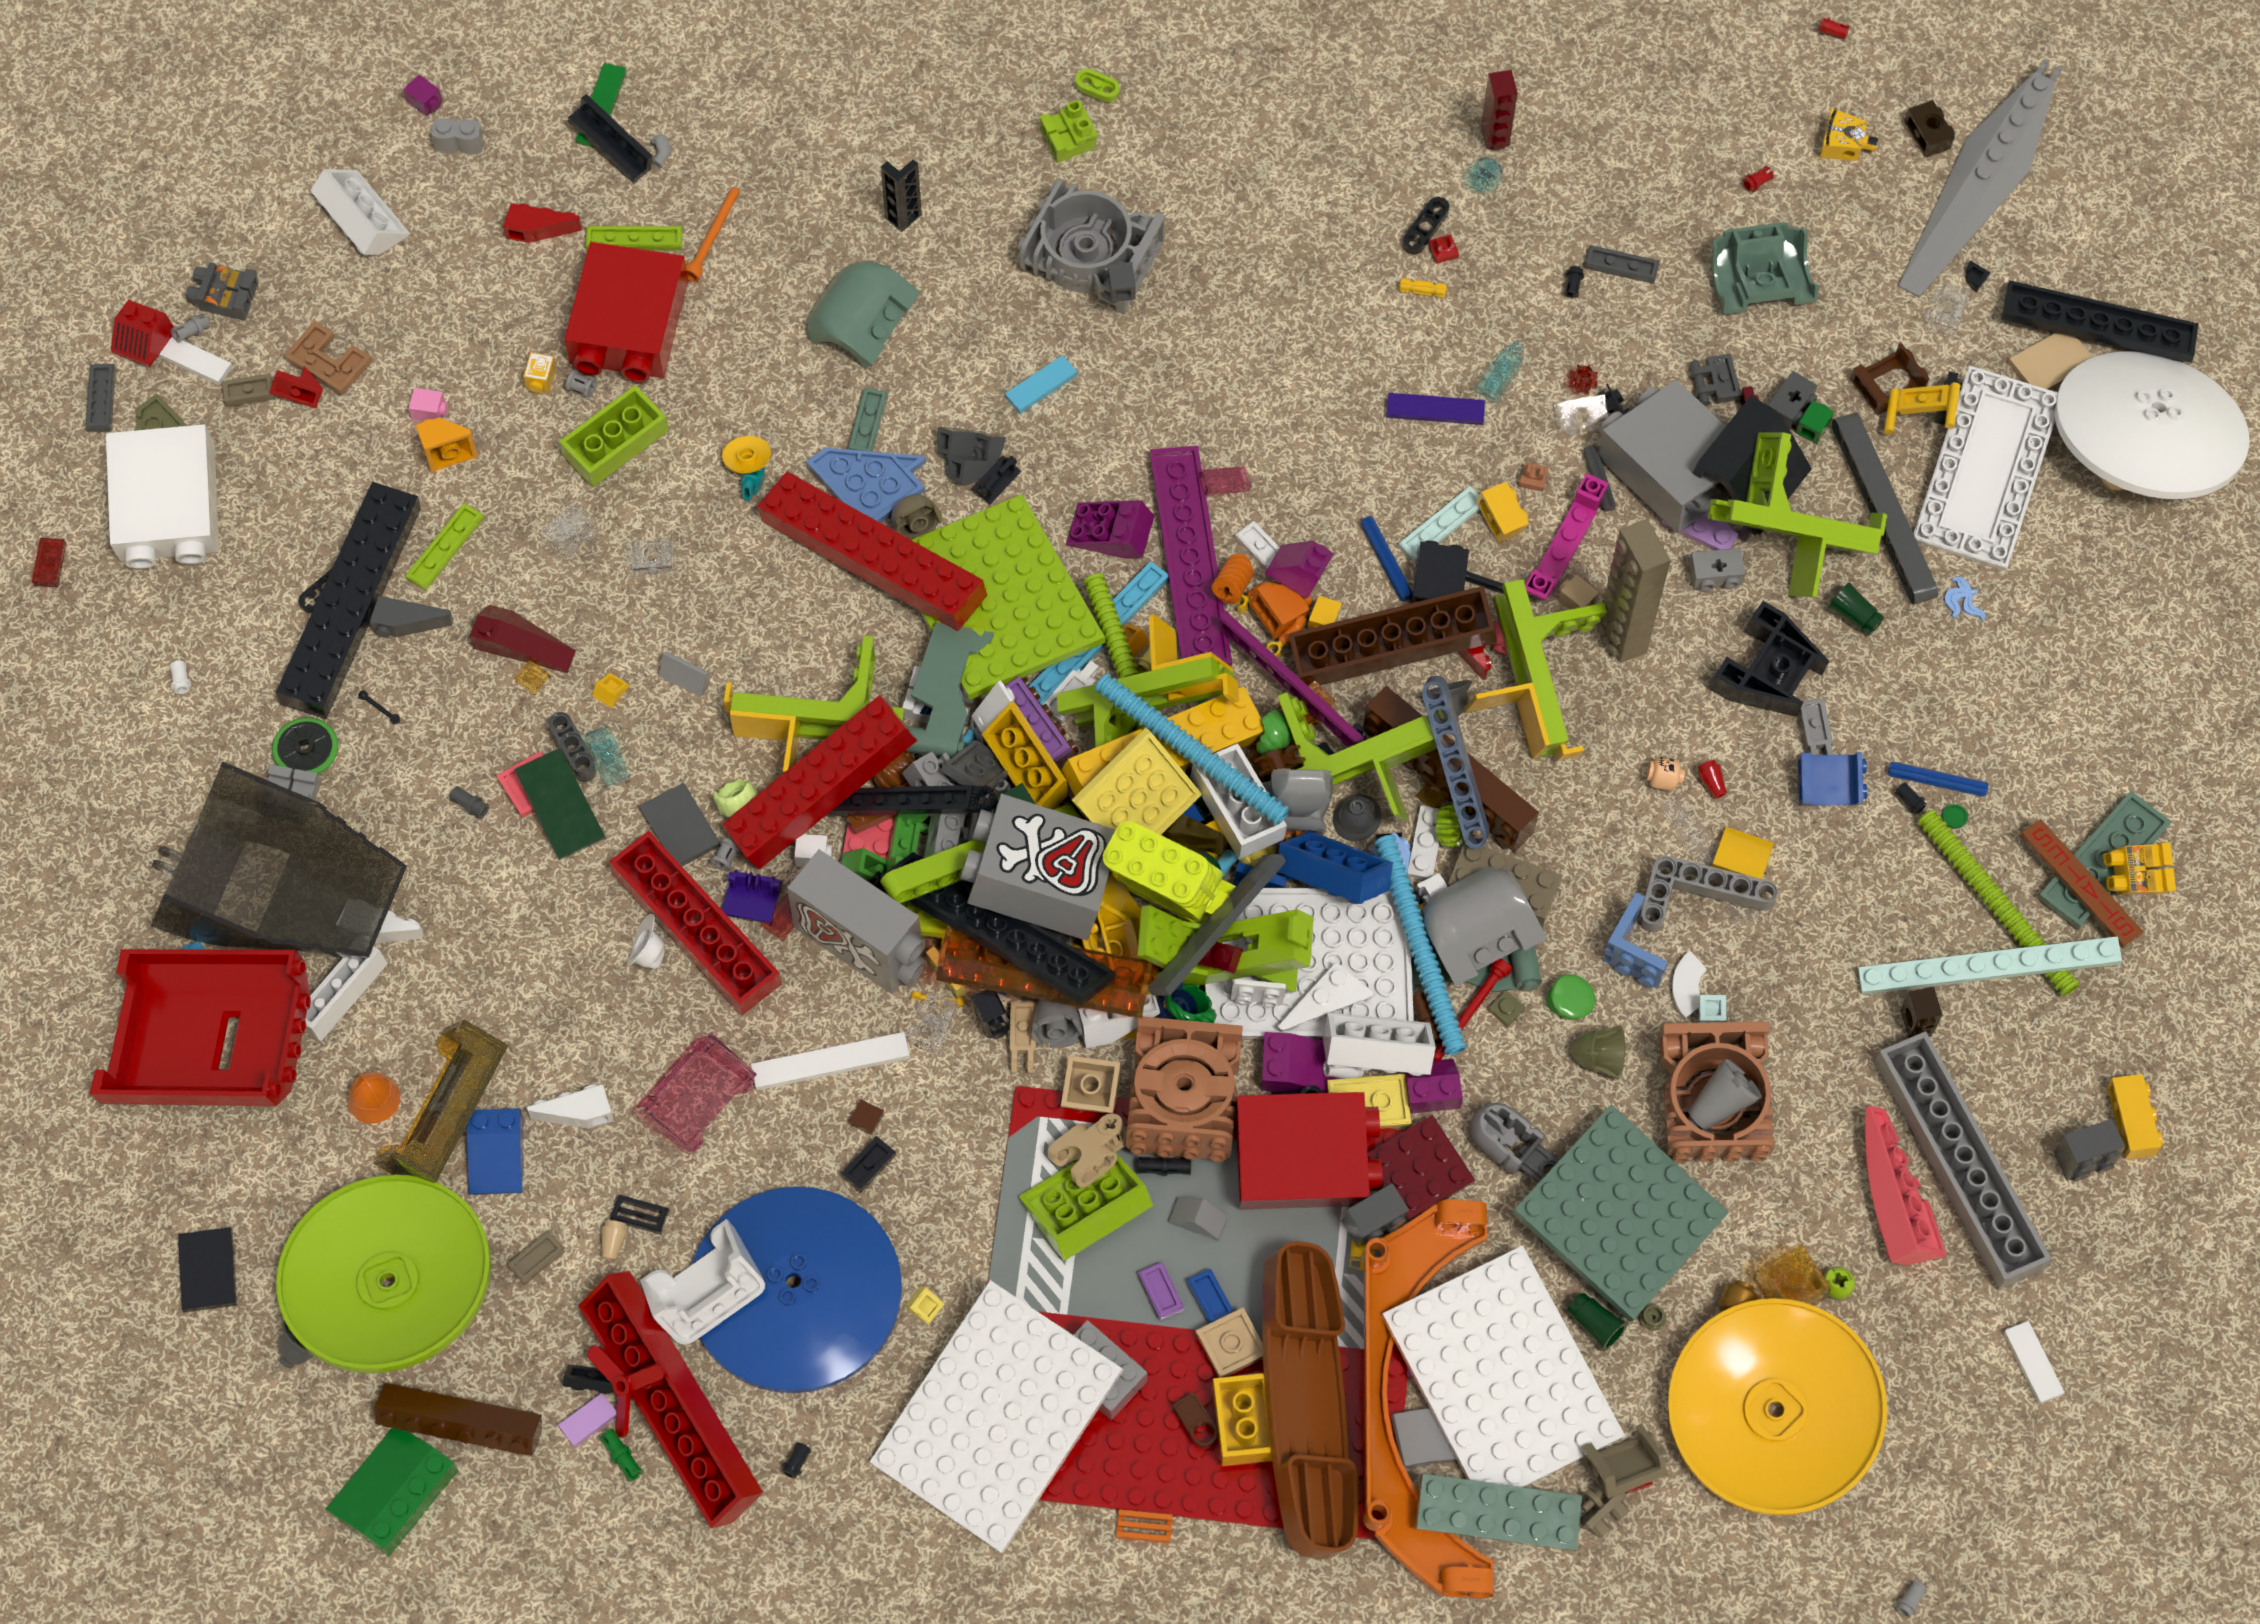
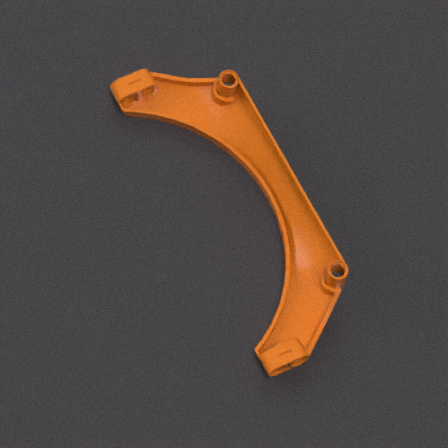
(1407, 1264)

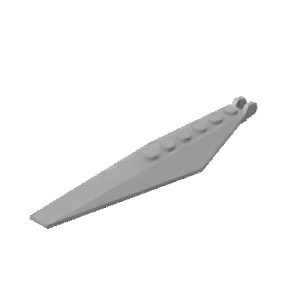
(1984, 175)

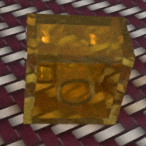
(1793, 1278)

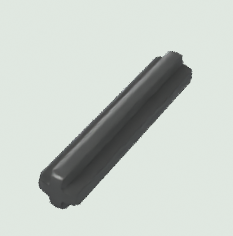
(1596, 469)

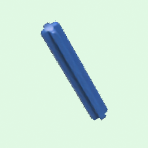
(1386, 558)
(1938, 778)

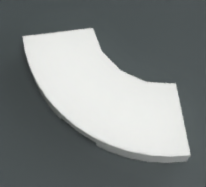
(1686, 985)

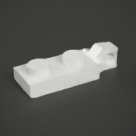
(1074, 680)

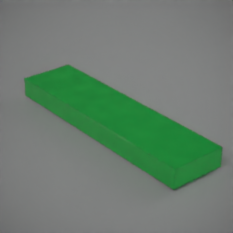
(606, 92)

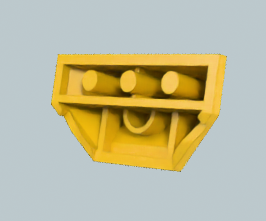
(1113, 933)

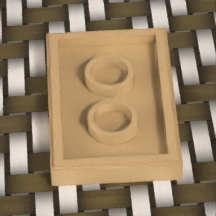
(2049, 360)

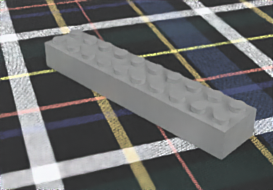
(1962, 1160)

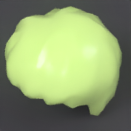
(734, 796)

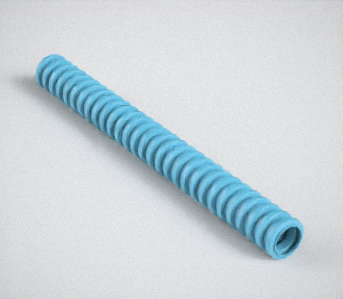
(1191, 749)
(1421, 948)

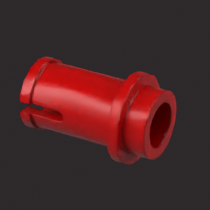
(1833, 28)
(1753, 181)

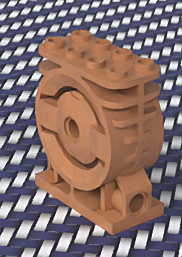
(1716, 1044)
(1188, 1056)

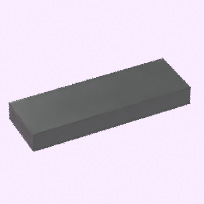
(1621, 264)

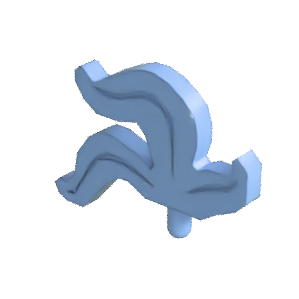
(1963, 591)

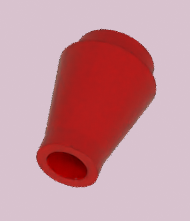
(1712, 777)

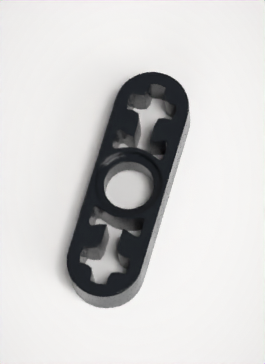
(1426, 216)

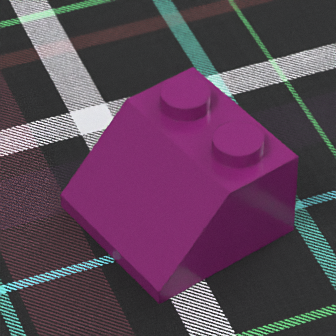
(1299, 565)
(1435, 1091)

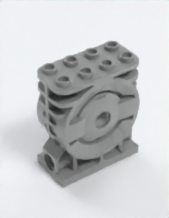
(1087, 269)

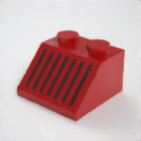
(140, 333)

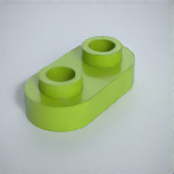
(1098, 86)

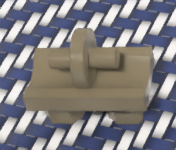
(1594, 1518)

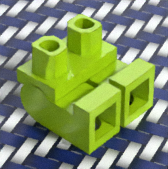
(1069, 131)

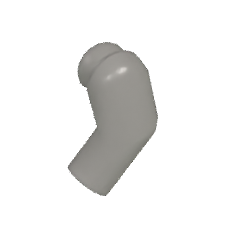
(664, 150)

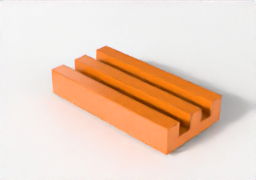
(1147, 1526)

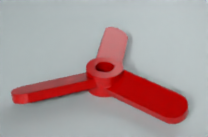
(624, 1383)

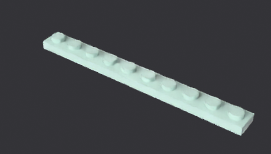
(1990, 965)

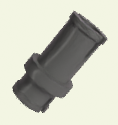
(473, 804)

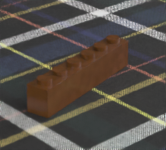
(458, 1419)

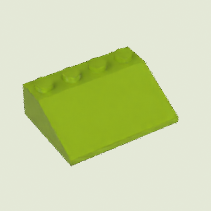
(1081, 1216)

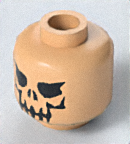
(1665, 773)

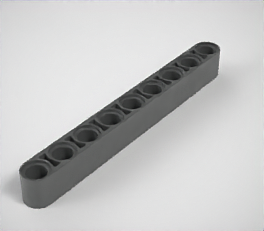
(1882, 499)

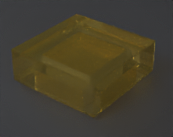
(532, 677)

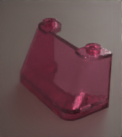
(694, 1091)

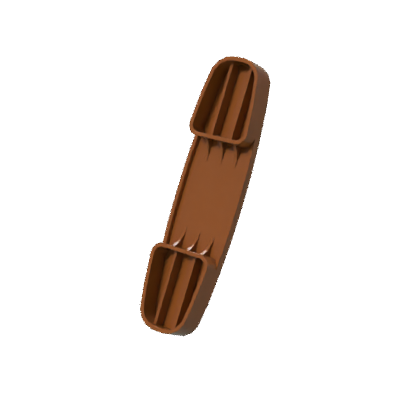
(1308, 1401)

